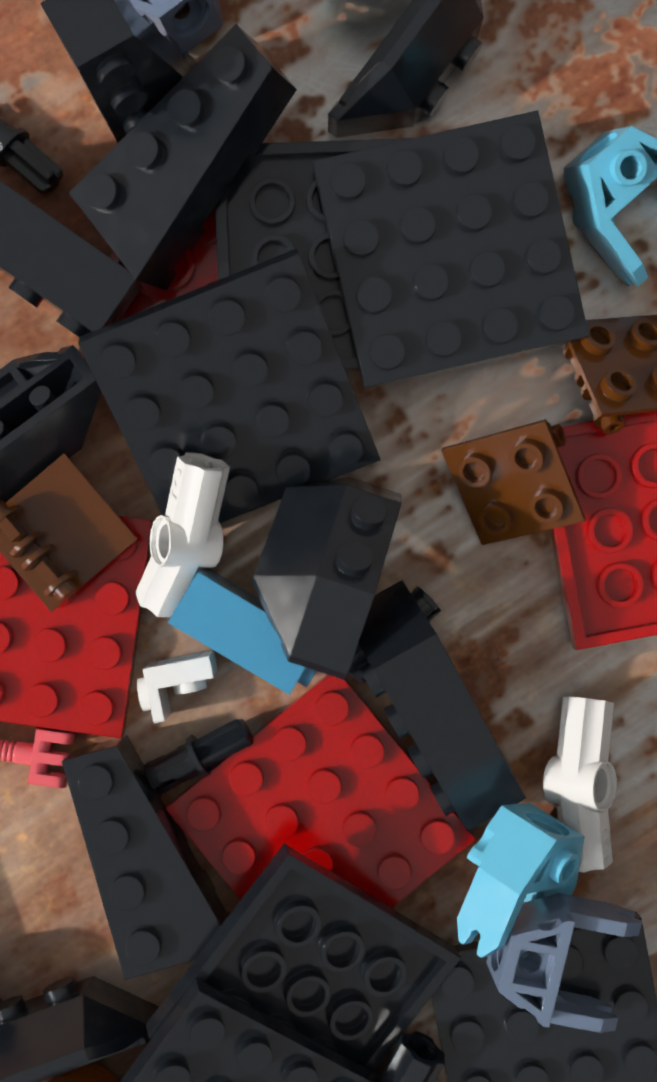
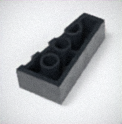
(118, 57)
(183, 157)
(60, 267)
(435, 709)
(146, 874)

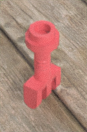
(39, 755)

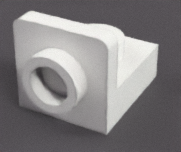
(184, 673)

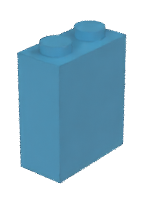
(237, 628)

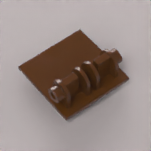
(617, 368)
(515, 482)
(60, 532)

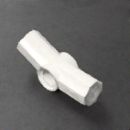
(187, 533)
(582, 778)

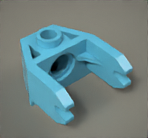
(602, 184)
(519, 860)

